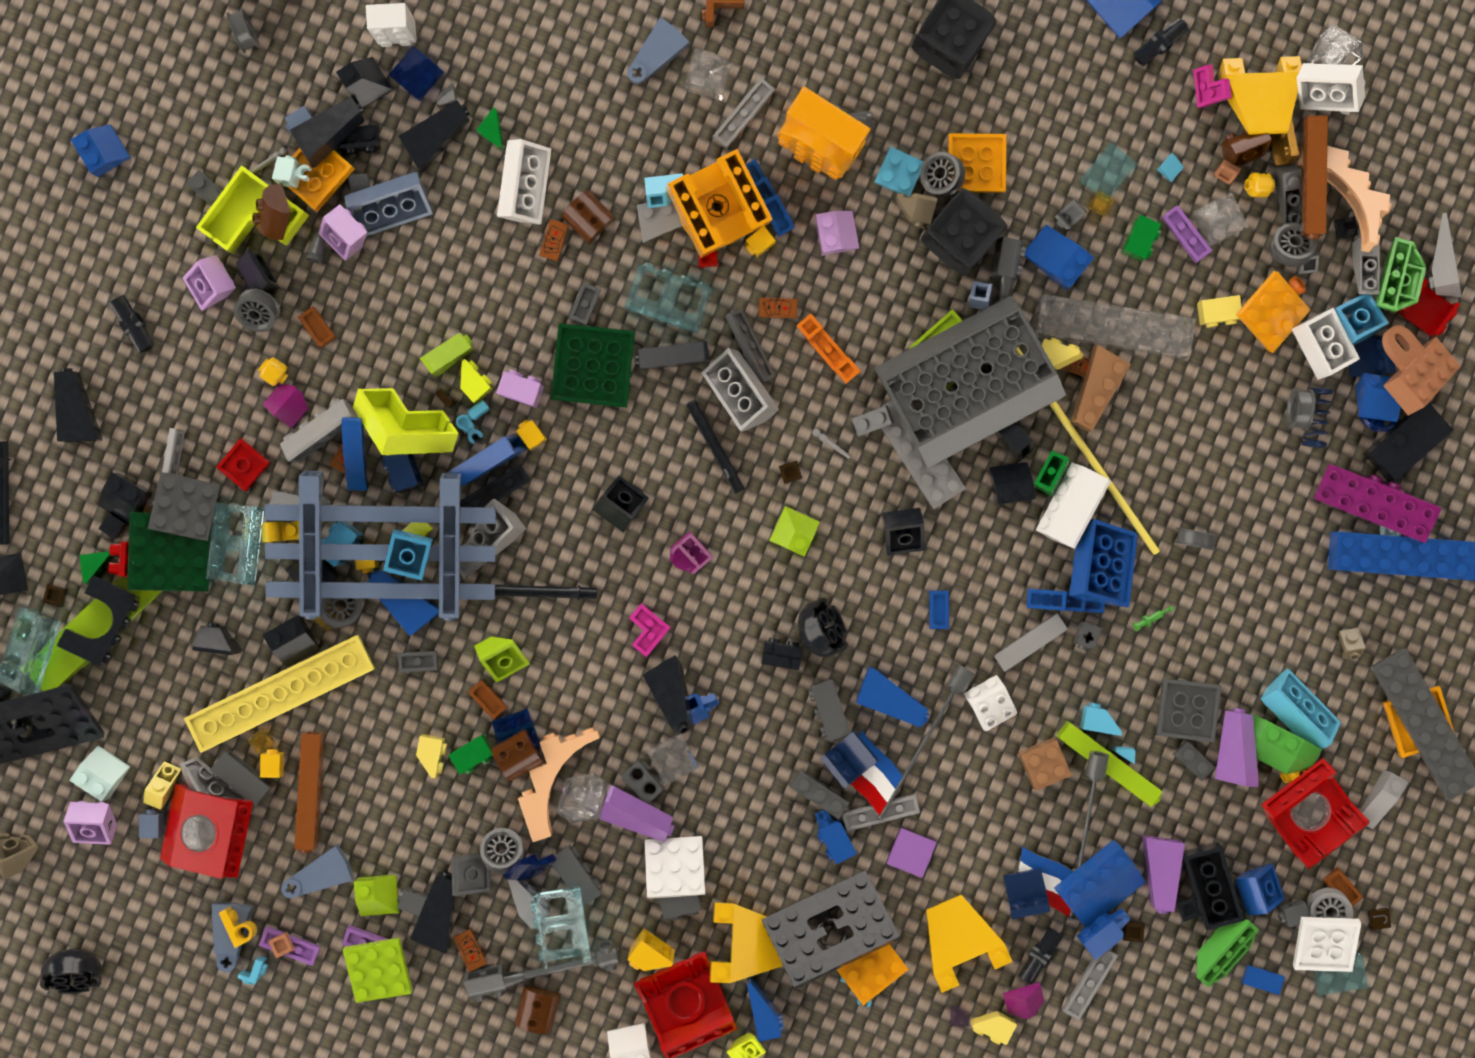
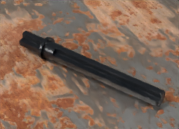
(715, 447)
(4, 493)
(546, 591)

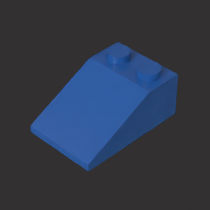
(1058, 257)
(766, 1018)

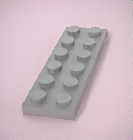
(937, 482)

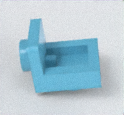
(259, 969)

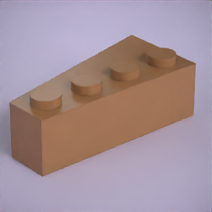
(1099, 384)

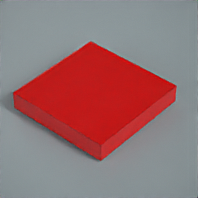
(243, 465)

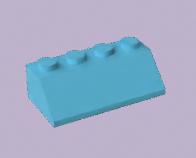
(1301, 710)

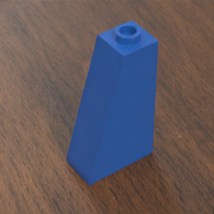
(490, 458)
(410, 613)
(886, 697)

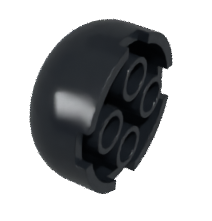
(812, 629)
(75, 962)

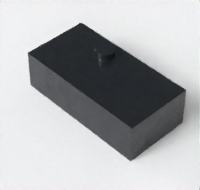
(1407, 442)
(1212, 886)

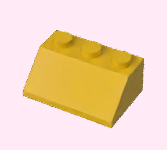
(650, 952)

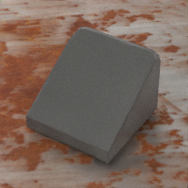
(447, 96)
(358, 182)
(1311, 266)

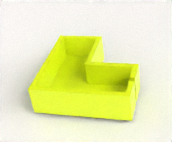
(231, 214)
(400, 430)

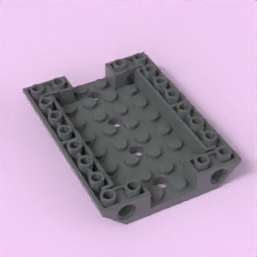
(982, 401)

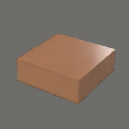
(1227, 172)
(281, 944)

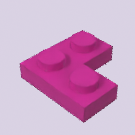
(1207, 89)
(653, 628)

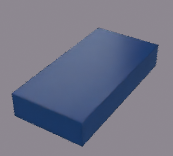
(939, 609)
(1262, 979)

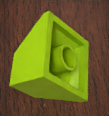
(794, 531)
(500, 657)
(376, 895)

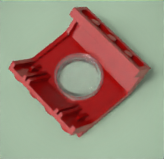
(1314, 814)
(205, 833)

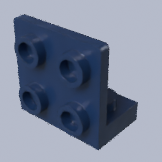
(1372, 359)
(849, 759)
(1026, 893)

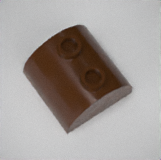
(1245, 147)
(272, 212)
(588, 216)
(516, 755)
(537, 1010)

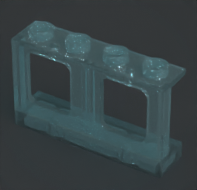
(664, 309)
(247, 544)
(28, 651)
(572, 921)

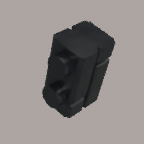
(782, 654)

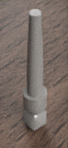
(283, 151)
(822, 437)

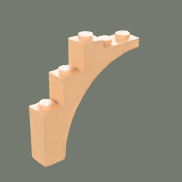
(1354, 186)
(536, 803)

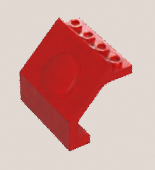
(685, 1006)

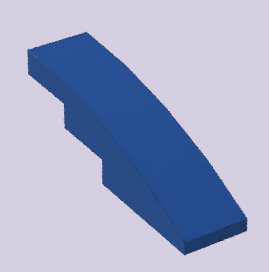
(781, 220)
(354, 453)
(1060, 601)

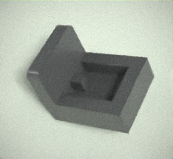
(1070, 214)

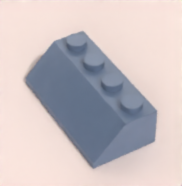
(389, 203)

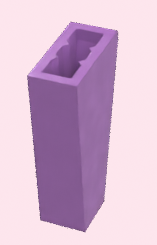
(1238, 750)
(635, 815)
(1163, 871)

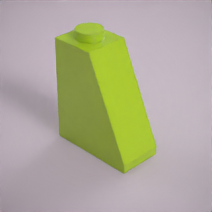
(447, 354)

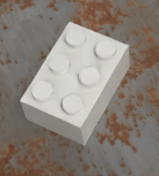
(391, 24)
(1331, 87)
(1325, 344)

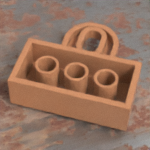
(1421, 368)

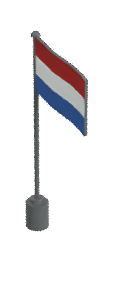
(883, 779)
(1053, 871)

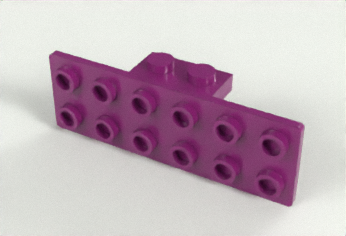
(1377, 502)

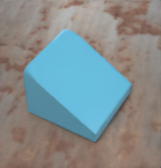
(1170, 167)
(1126, 752)

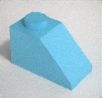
(1098, 719)

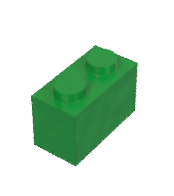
(1141, 238)
(1052, 473)
(471, 754)

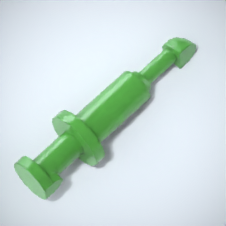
(1147, 620)

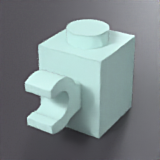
(289, 171)

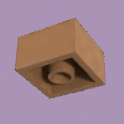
(1044, 764)

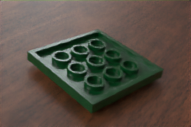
(592, 365)
(165, 560)

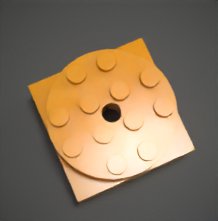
(822, 134)
(722, 183)

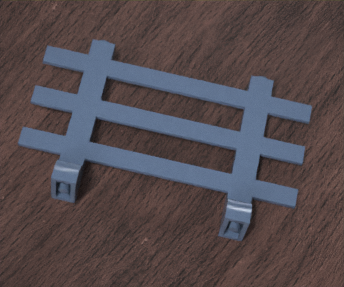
(311, 550)

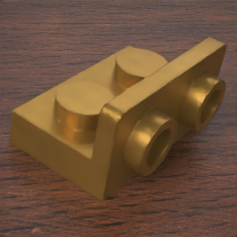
(1284, 147)

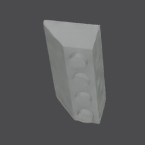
(739, 390)
(317, 432)

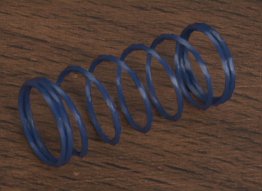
(1315, 443)

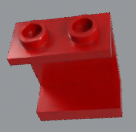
(1430, 312)

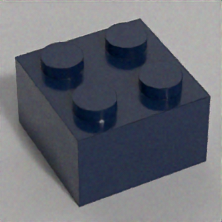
(403, 472)

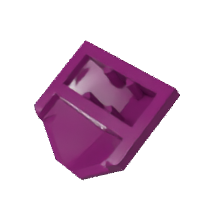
(287, 404)
(689, 554)
(1024, 1001)

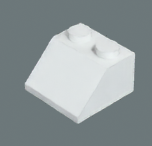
(629, 1042)

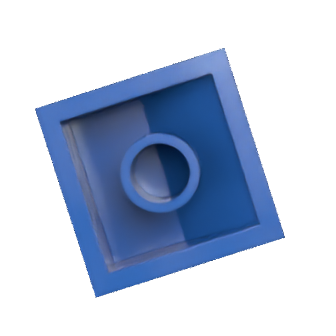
(100, 149)
(1375, 400)
(1260, 890)

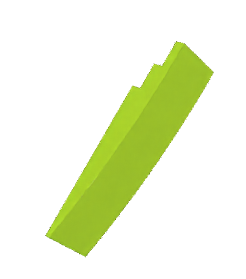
(93, 623)

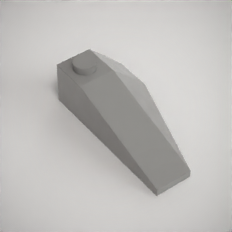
(1444, 267)
(502, 534)
(201, 779)

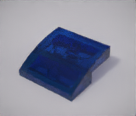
(416, 73)
(514, 723)
(529, 867)

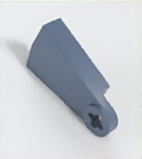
(658, 50)
(322, 873)
(222, 943)

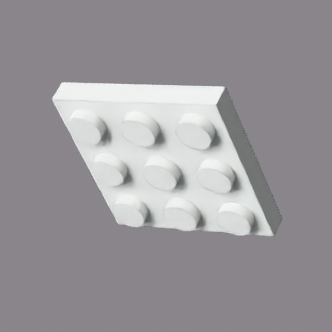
(674, 867)
(1326, 944)

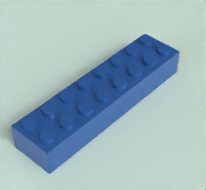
(1401, 556)

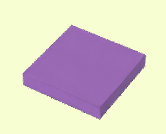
(911, 852)

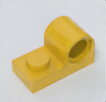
(280, 531)
(234, 929)

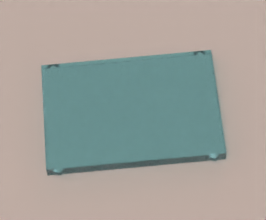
(1108, 171)
(1340, 981)

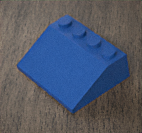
(1123, 14)
(1104, 564)
(1100, 883)

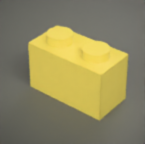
(1219, 310)

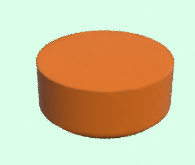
(1297, 285)

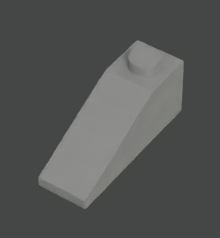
(1383, 797)

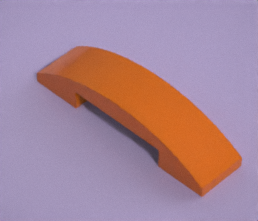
(828, 349)

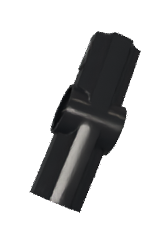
(1161, 42)
(131, 324)
(1040, 956)

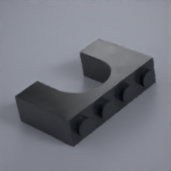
(99, 649)

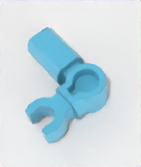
(465, 422)

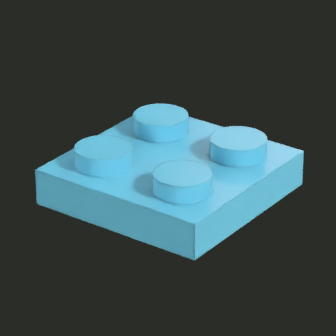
(899, 172)

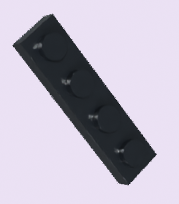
(498, 488)

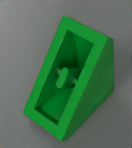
(491, 129)
(93, 565)

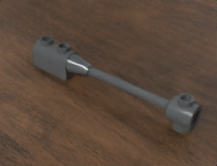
(1006, 268)
(496, 980)

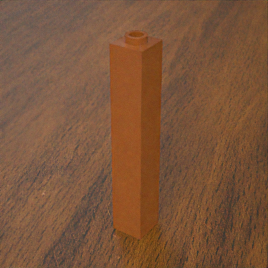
(1314, 176)
(309, 791)

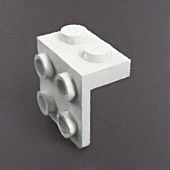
(991, 703)

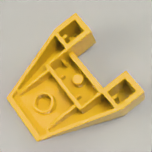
(1263, 99)
(960, 935)
(750, 945)

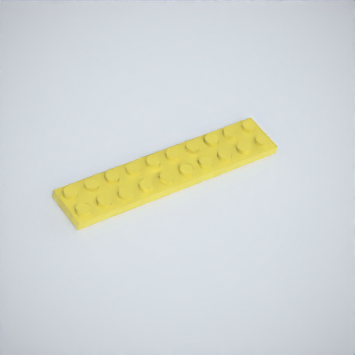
(279, 693)

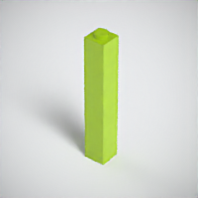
(1115, 769)

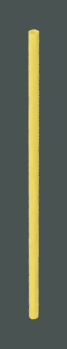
(1098, 469)

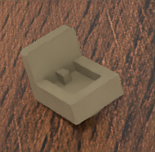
(1351, 643)

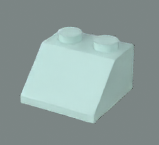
(100, 774)

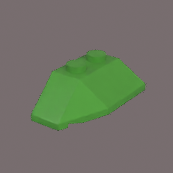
(1400, 276)
(1282, 748)
(1224, 951)

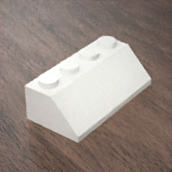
(524, 181)
(1073, 505)

